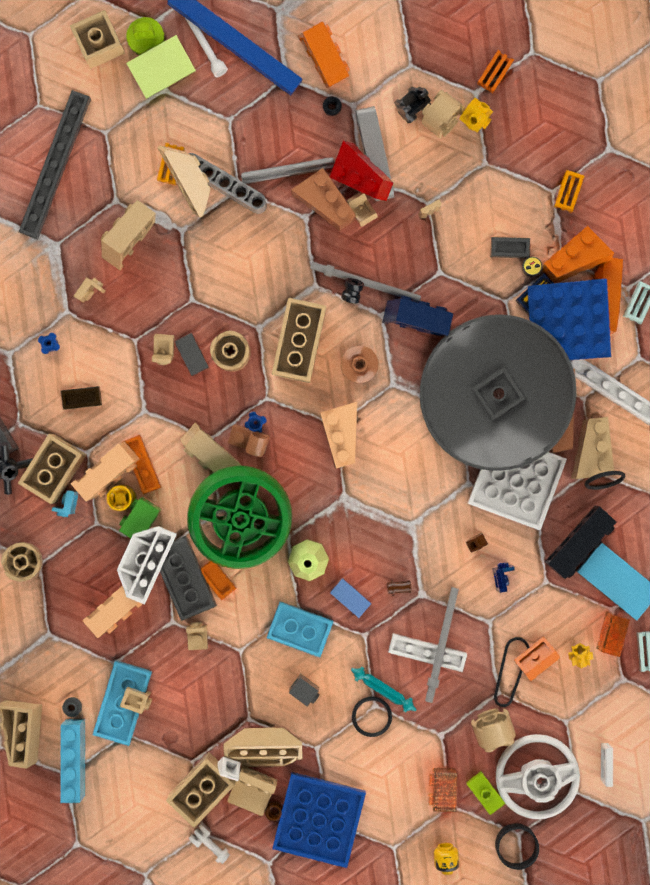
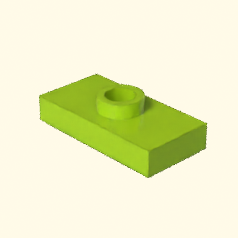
(485, 793)

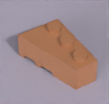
(324, 198)

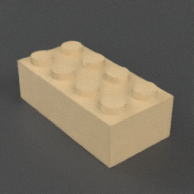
(299, 340)

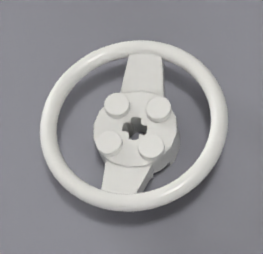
(526, 780)

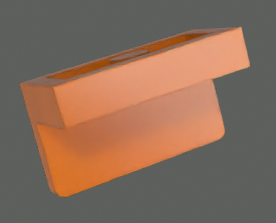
(537, 658)

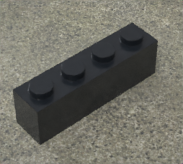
(580, 542)

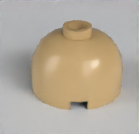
(22, 561)

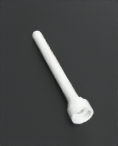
(217, 66)

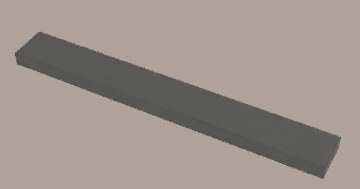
(54, 164)

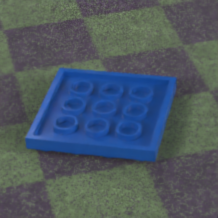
(574, 316)
(319, 819)

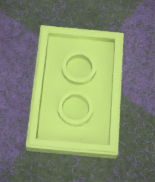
(161, 67)

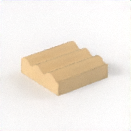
(429, 209)

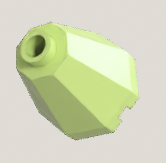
(308, 551)

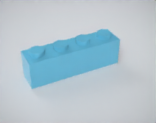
(72, 760)

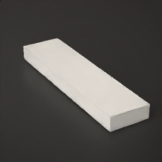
(426, 652)

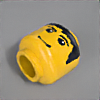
(446, 858)

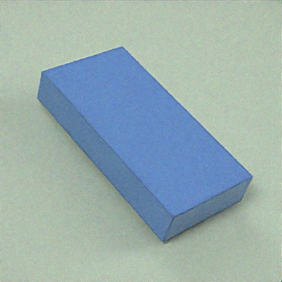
(350, 598)

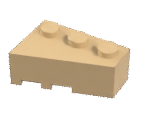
(207, 450)

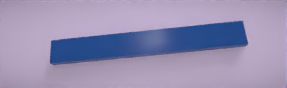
(237, 44)

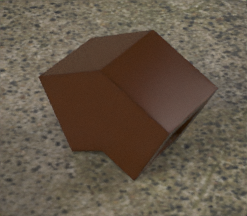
(476, 542)

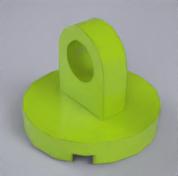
(144, 35)

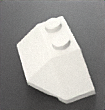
(144, 561)

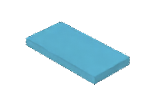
(617, 580)
(114, 721)

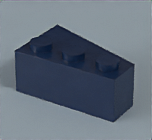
(418, 316)

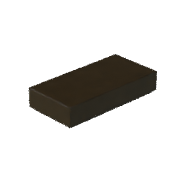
(81, 398)

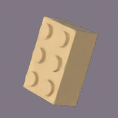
(52, 468)
(200, 791)

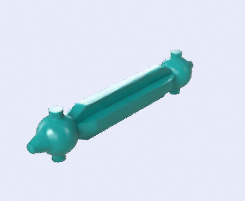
(383, 689)

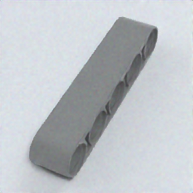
(372, 140)
(234, 186)

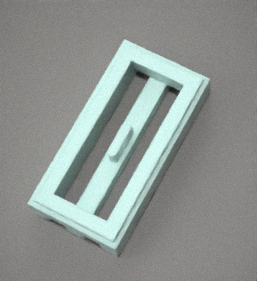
(632, 317)
(642, 667)

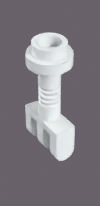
(222, 855)

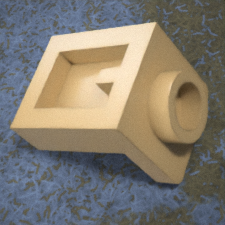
(86, 289)
(197, 636)
(136, 700)

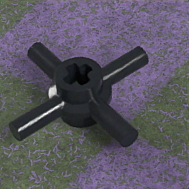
(10, 467)

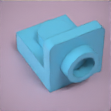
(69, 501)

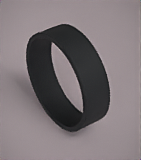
(517, 866)

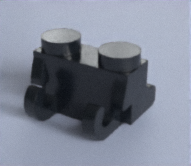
(412, 103)

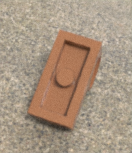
(253, 442)

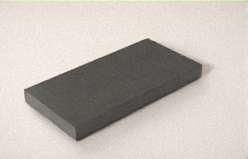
(185, 580)

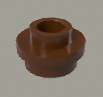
(273, 816)

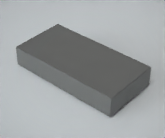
(510, 247)
(191, 354)

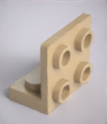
(252, 790)

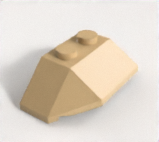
(188, 177)
(263, 747)

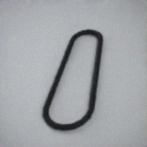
(501, 670)

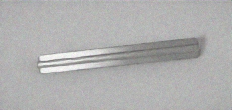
(287, 170)

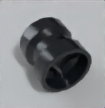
(352, 291)

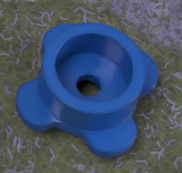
(54, 346)
(254, 417)

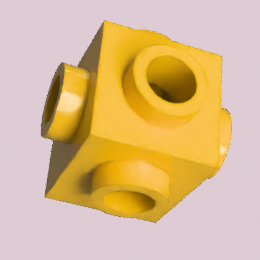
(476, 115)

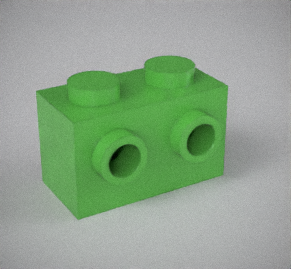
(140, 518)

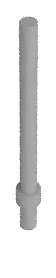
(330, 271)
(433, 681)

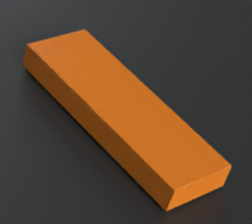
(144, 470)

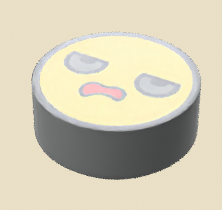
(532, 266)

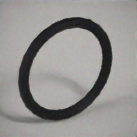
(603, 474)
(371, 699)

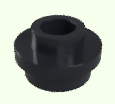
(332, 100)

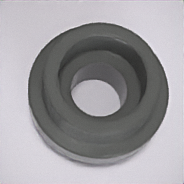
(77, 704)

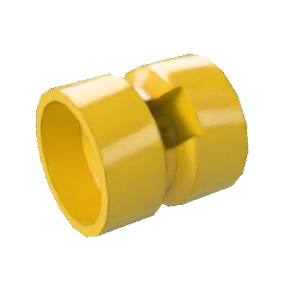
(121, 497)

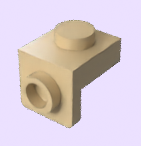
(362, 209)
(163, 349)

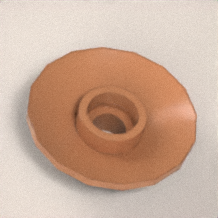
(364, 355)

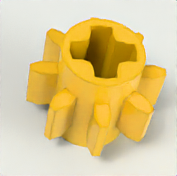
(580, 655)

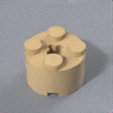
(442, 114)
(223, 343)
(493, 729)

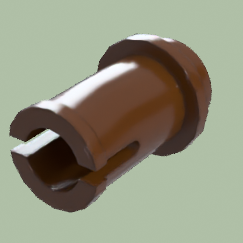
(399, 587)

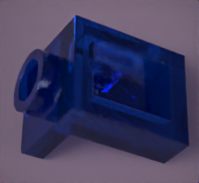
(502, 580)

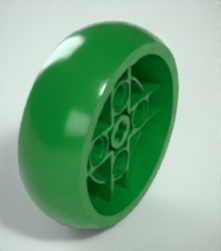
(205, 509)

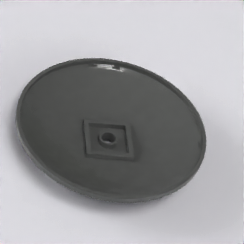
(461, 386)

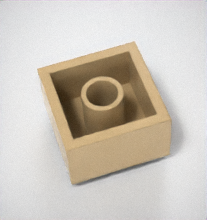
(97, 39)

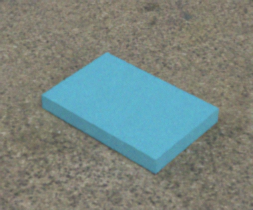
(300, 629)

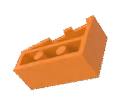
(325, 54)
(577, 255)

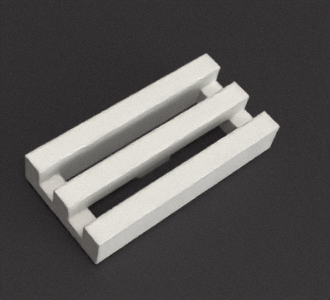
(607, 764)

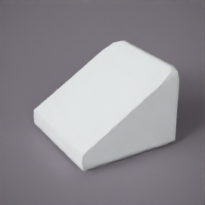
(229, 768)

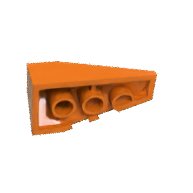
(613, 273)

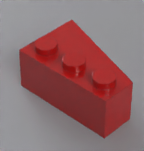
(360, 173)

